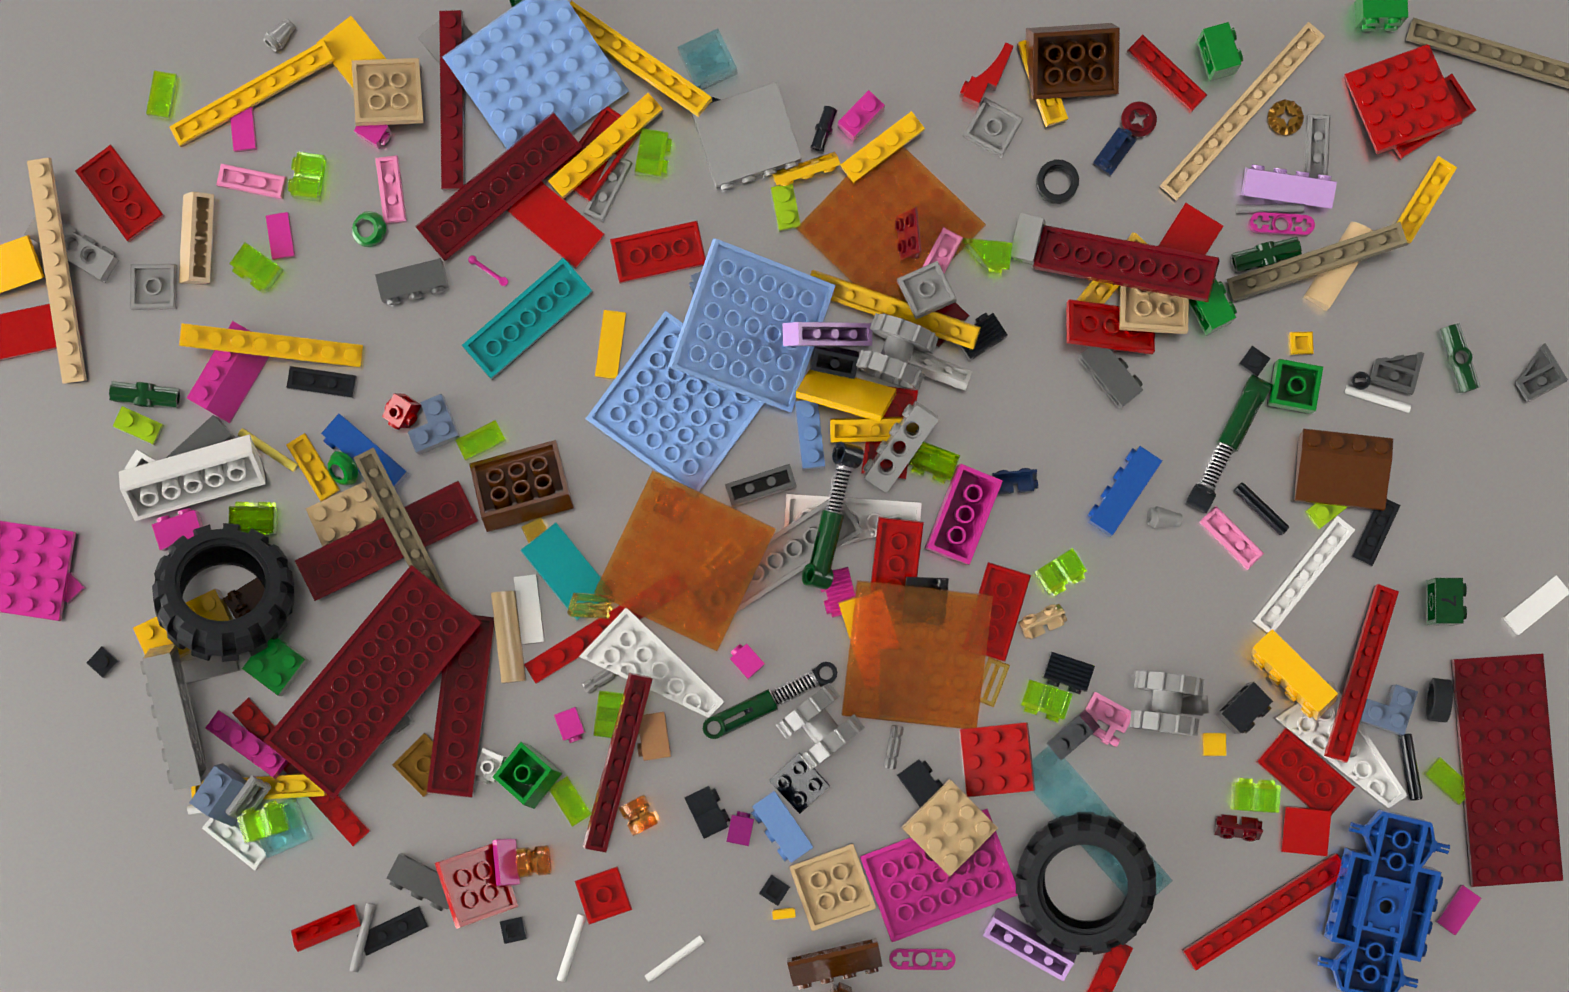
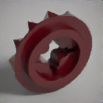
(1141, 109)

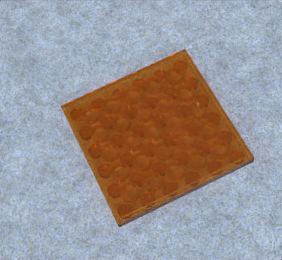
(858, 222)
(685, 560)
(916, 655)

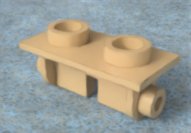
(1033, 623)

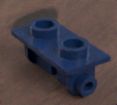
(1115, 150)
(1024, 478)

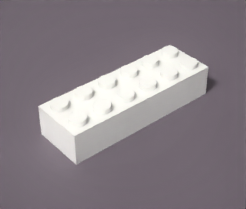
(191, 477)

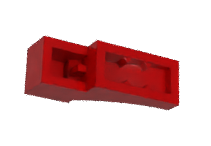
(976, 87)

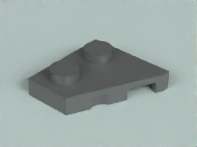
(1397, 372)
(1540, 375)

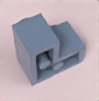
(438, 430)
(1392, 715)

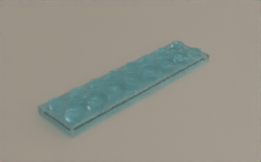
(1066, 794)

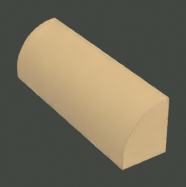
(196, 238)
(1330, 283)
(508, 637)

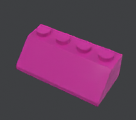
(226, 380)
(963, 514)

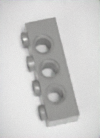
(99, 268)
(885, 478)

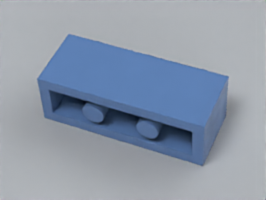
(810, 435)
(781, 827)

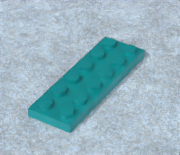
(527, 318)

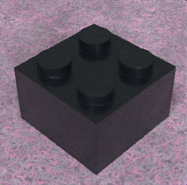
(1245, 708)

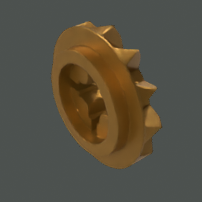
(1279, 124)

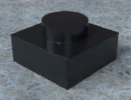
(1254, 361)
(103, 662)
(774, 890)
(513, 930)

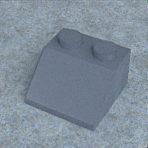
(218, 793)

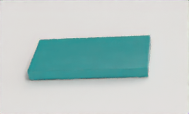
(561, 565)

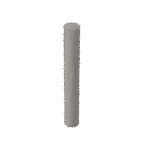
(1270, 208)
(362, 937)

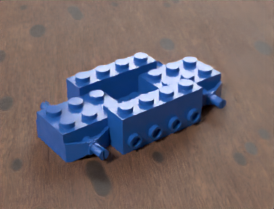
(1391, 872)

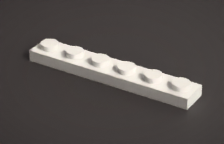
(1304, 575)

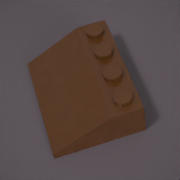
(1073, 60)
(1343, 469)
(521, 486)
(835, 962)

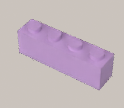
(1289, 187)
(827, 334)
(1024, 942)

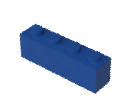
(351, 441)
(1125, 490)

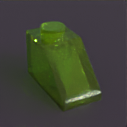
(990, 253)

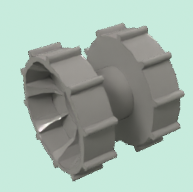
(901, 340)
(1166, 702)
(820, 726)

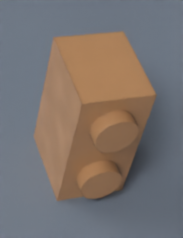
(654, 737)

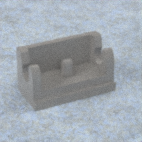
(1027, 238)

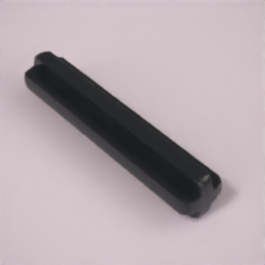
(1261, 508)
(1411, 767)

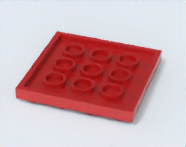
(1403, 99)

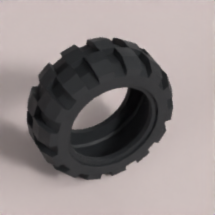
(215, 548)
(1075, 934)

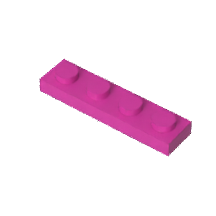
(246, 744)

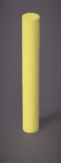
(270, 451)

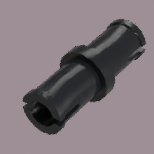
(823, 129)

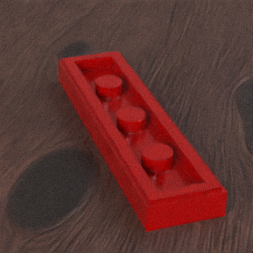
(1167, 73)

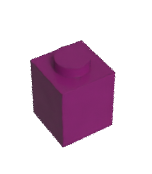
(740, 828)

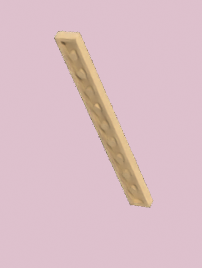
(1242, 111)
(56, 270)

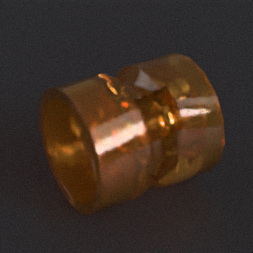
(638, 815)
(533, 861)

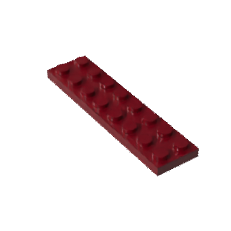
(498, 186)
(1126, 263)
(374, 545)
(461, 715)

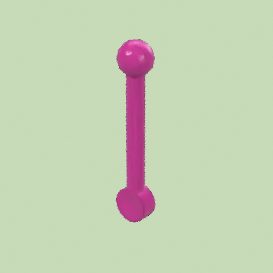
(502, 280)

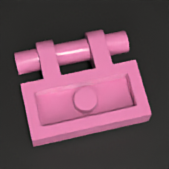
(1111, 714)

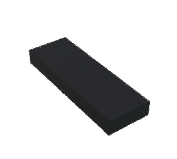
(321, 382)
(1375, 533)
(395, 930)

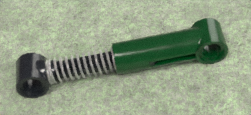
(1230, 441)
(819, 571)
(767, 701)

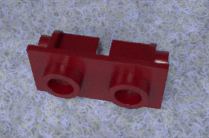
(1249, 829)

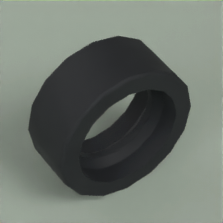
(1057, 164)
(1439, 700)

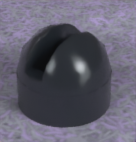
(1361, 385)

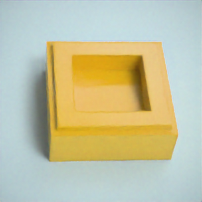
(1301, 343)
(1214, 744)
(783, 913)

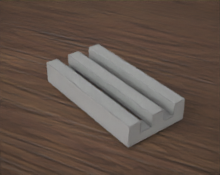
(245, 796)

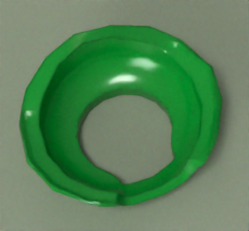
(378, 233)
(347, 465)

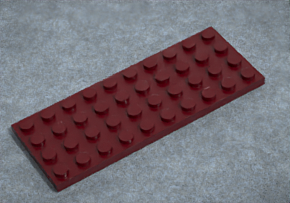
(372, 682)
(1507, 770)

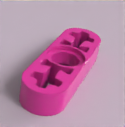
(1265, 217)
(939, 953)

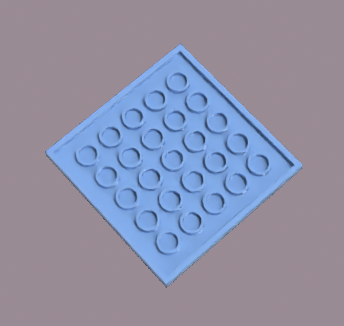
(535, 64)
(738, 320)
(671, 417)

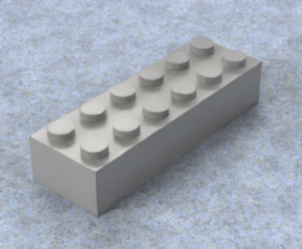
(174, 716)

